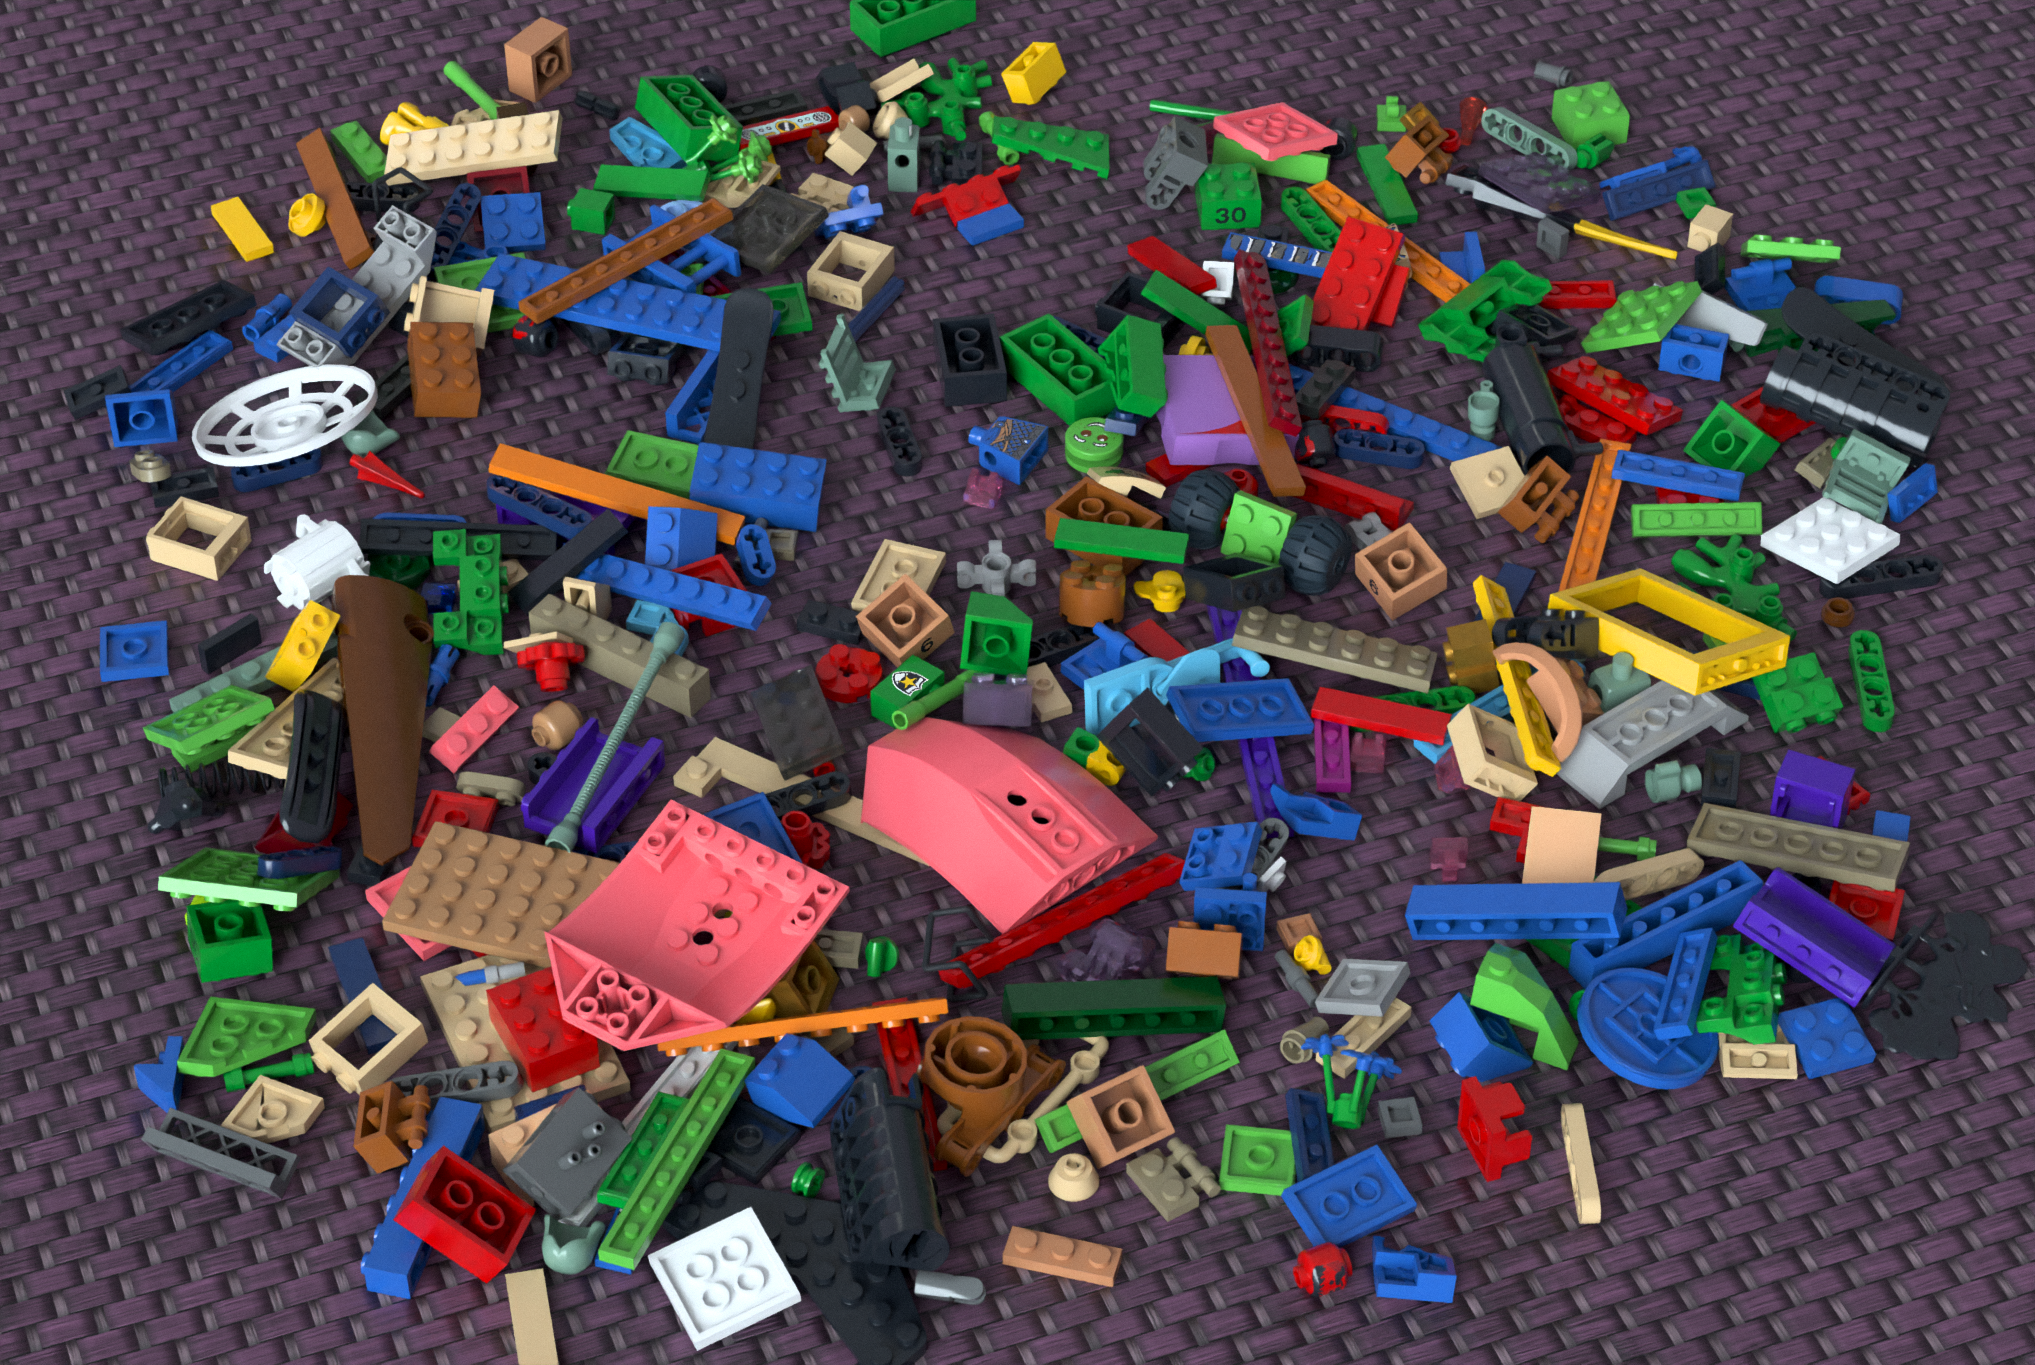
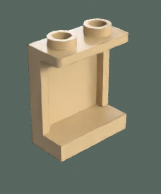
(451, 304)

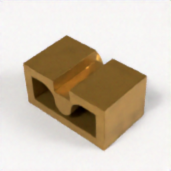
(1471, 656)

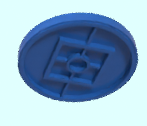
(1618, 1026)

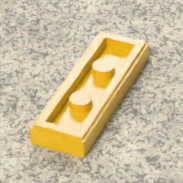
(242, 229)

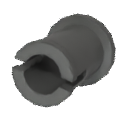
(1558, 75)

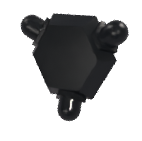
(184, 808)

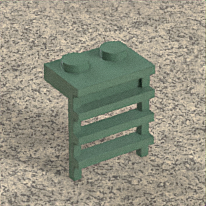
(855, 383)
(1864, 475)

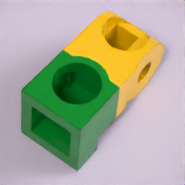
(1094, 757)

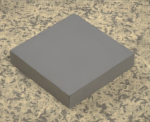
(1362, 987)

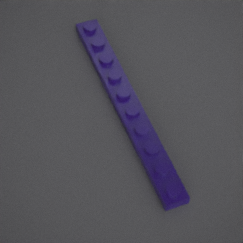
(1257, 754)

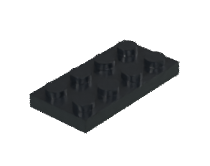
(188, 318)

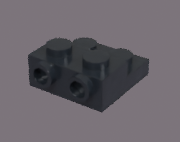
(1537, 324)
(644, 359)

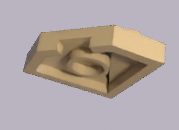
(274, 1111)

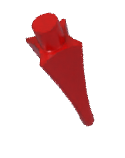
(375, 471)

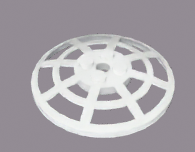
(287, 425)

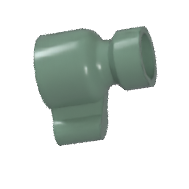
(1483, 411)
(1670, 779)

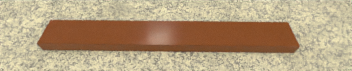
(339, 205)
(625, 261)
(1245, 390)

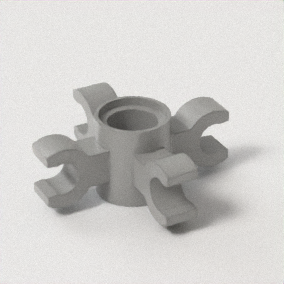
(996, 571)

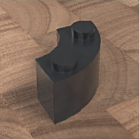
(844, 87)

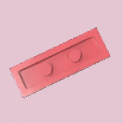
(473, 729)

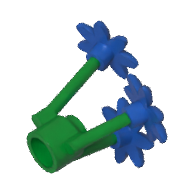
(1350, 1108)

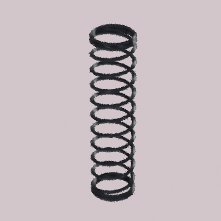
(163, 779)

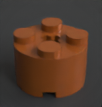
(1092, 593)

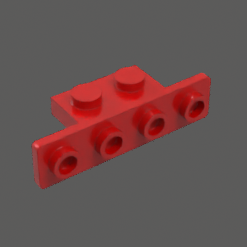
(971, 198)

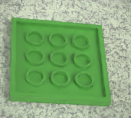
(234, 876)

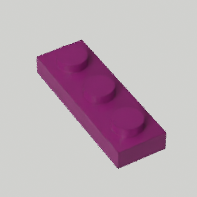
(1332, 757)

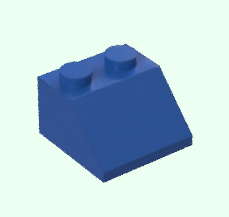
(142, 417)
(679, 536)
(1478, 1040)
(798, 1081)

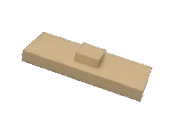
(535, 640)

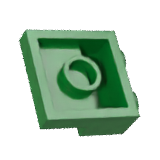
(1798, 695)

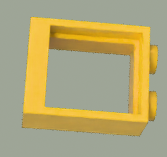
(302, 646)

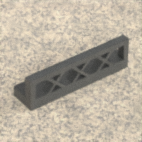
(191, 1152)

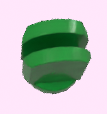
(1594, 151)

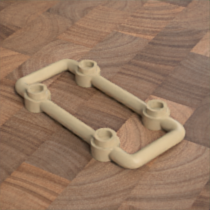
(1023, 1132)

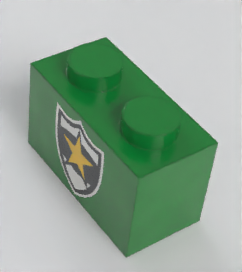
(905, 684)

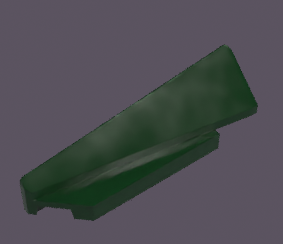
(1777, 334)

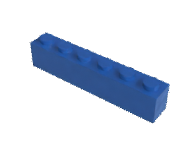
(1516, 911)
(1654, 930)
(397, 1254)

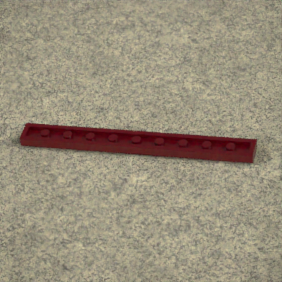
(1267, 343)

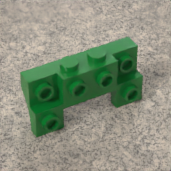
(1464, 317)
(482, 601)
(1752, 993)

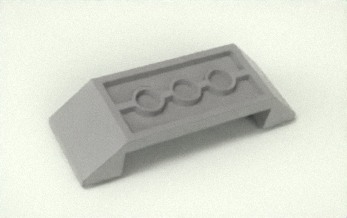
(388, 273)
(1638, 734)

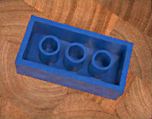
(760, 484)

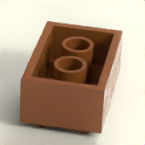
(443, 369)
(1100, 504)

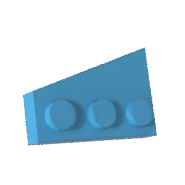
(644, 146)

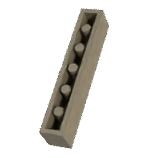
(624, 655)

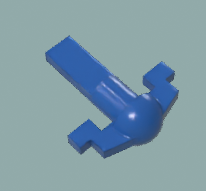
(1683, 156)

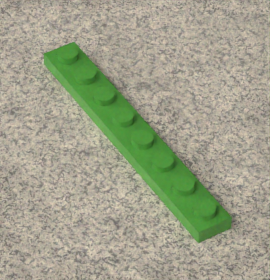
(676, 1160)

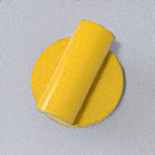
(1311, 955)

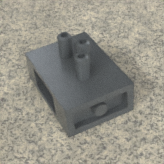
(568, 1153)

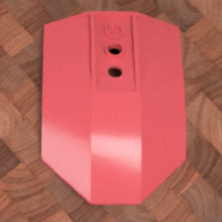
(946, 800)
(629, 951)

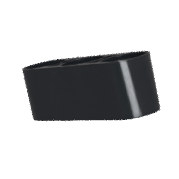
(1350, 346)

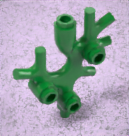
(956, 95)
(1736, 577)

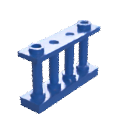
(669, 276)

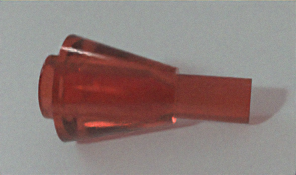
(1471, 113)

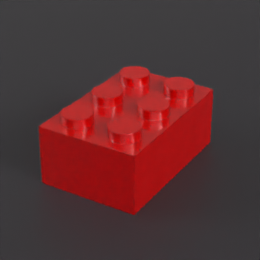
(535, 1034)
(465, 1214)

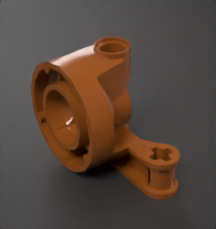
(986, 1076)

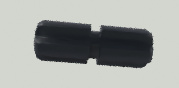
(594, 103)

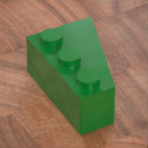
(1136, 366)

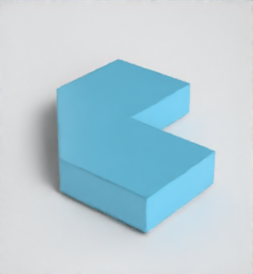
(647, 618)

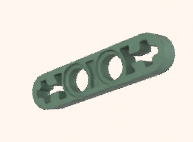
(1530, 134)

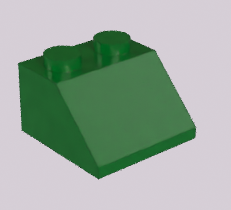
(1731, 442)
(995, 636)

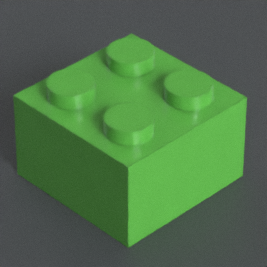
(1589, 110)

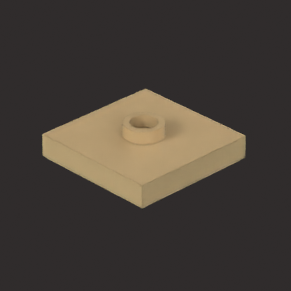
(1487, 479)

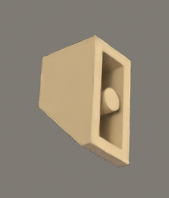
(588, 596)

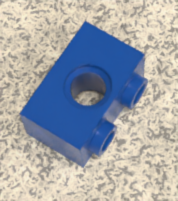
(1694, 352)

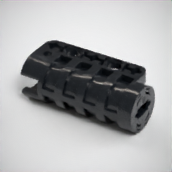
(1854, 399)

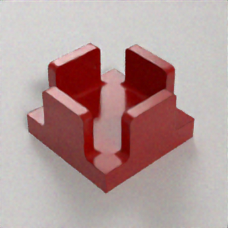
(715, 570)
(1482, 1128)

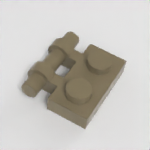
(1164, 1186)

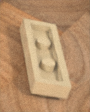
(1366, 1035)

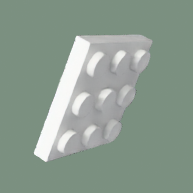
(1830, 540)
(724, 1278)

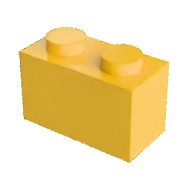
(1033, 73)

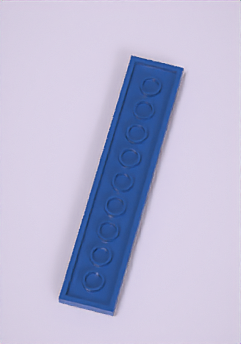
(621, 306)

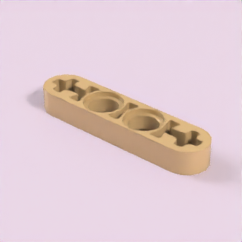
(1655, 873)
(1580, 1163)

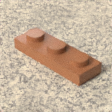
(1062, 1256)

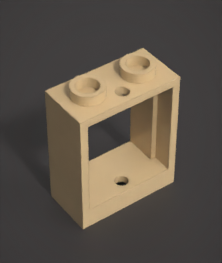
(857, 252)
(231, 539)
(1501, 775)
(388, 1060)

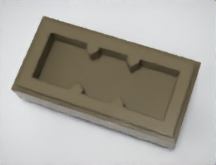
(1817, 464)

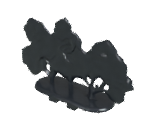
(1950, 986)

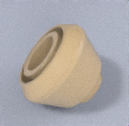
(886, 117)
(1073, 1178)

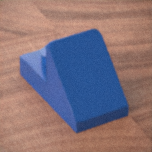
(161, 1080)

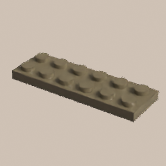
(1335, 648)
(1799, 847)

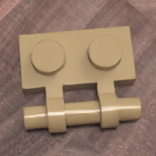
(825, 192)

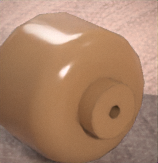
(856, 115)

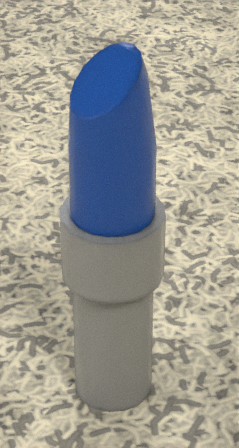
(492, 974)

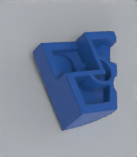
(1316, 814)
(1412, 1273)

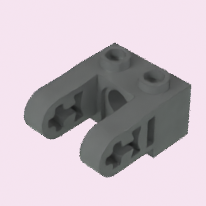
(1182, 158)

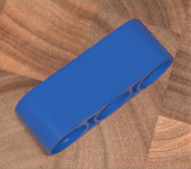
(1845, 290)

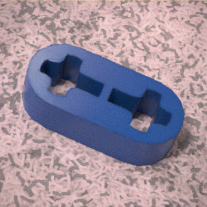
(749, 556)

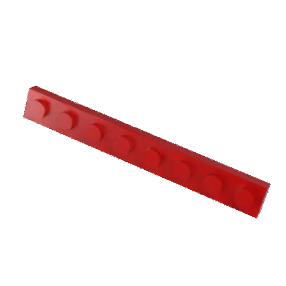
(1066, 918)

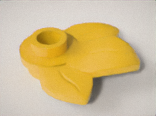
(1164, 590)

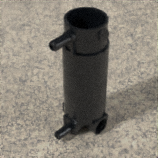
(1528, 401)

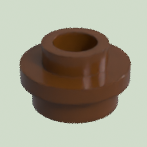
(1837, 612)

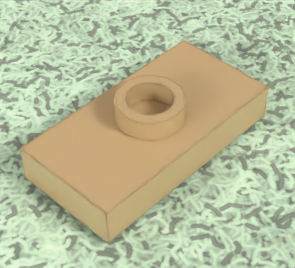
(1049, 697)

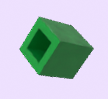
(592, 211)

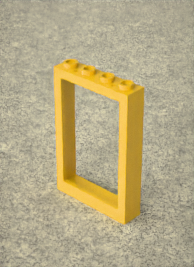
(1750, 645)

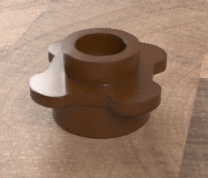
(818, 146)

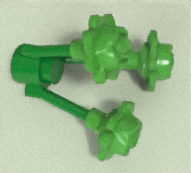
(748, 158)

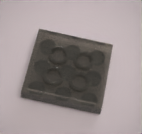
(770, 227)

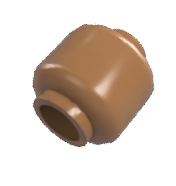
(556, 725)

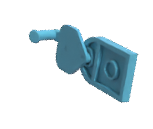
(1114, 690)

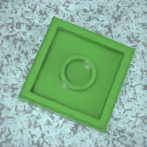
(1257, 1160)

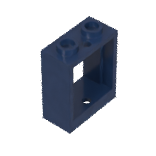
(324, 295)

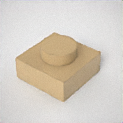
(697, 776)

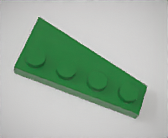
(1052, 142)

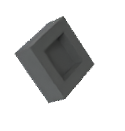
(1552, 238)
(1399, 1117)

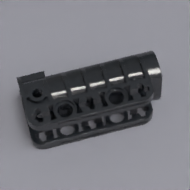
(887, 1176)

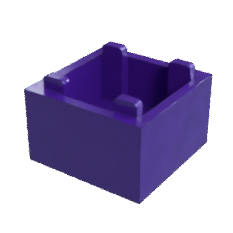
(1812, 790)

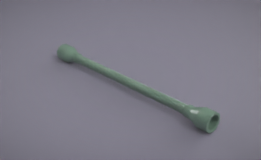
(665, 643)

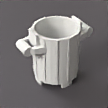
(314, 562)

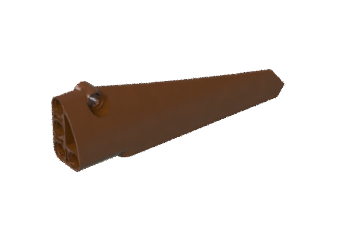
(384, 685)

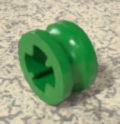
(808, 1180)

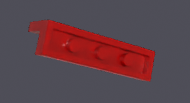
(1353, 498)

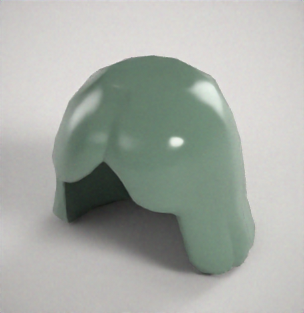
(369, 436)
(569, 1247)

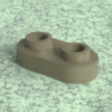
(150, 466)
(505, 789)

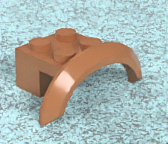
(1559, 692)

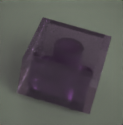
(998, 700)

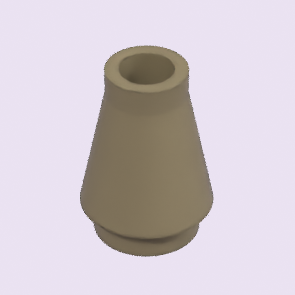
(1295, 1038)

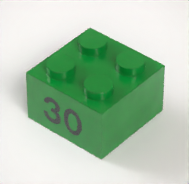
(1228, 197)
(228, 940)

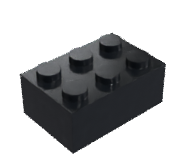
(969, 360)

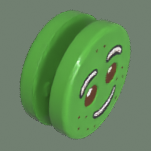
(1091, 446)

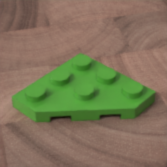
(240, 1033)

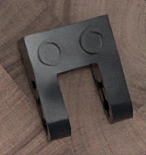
(1561, 636)

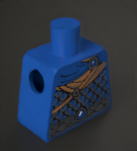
(1010, 447)

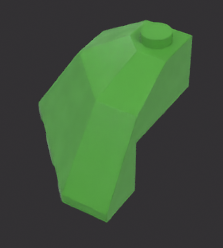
(1514, 989)

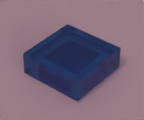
(439, 596)

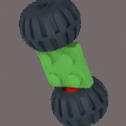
(1219, 514)

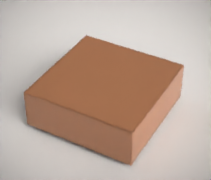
(1296, 928)

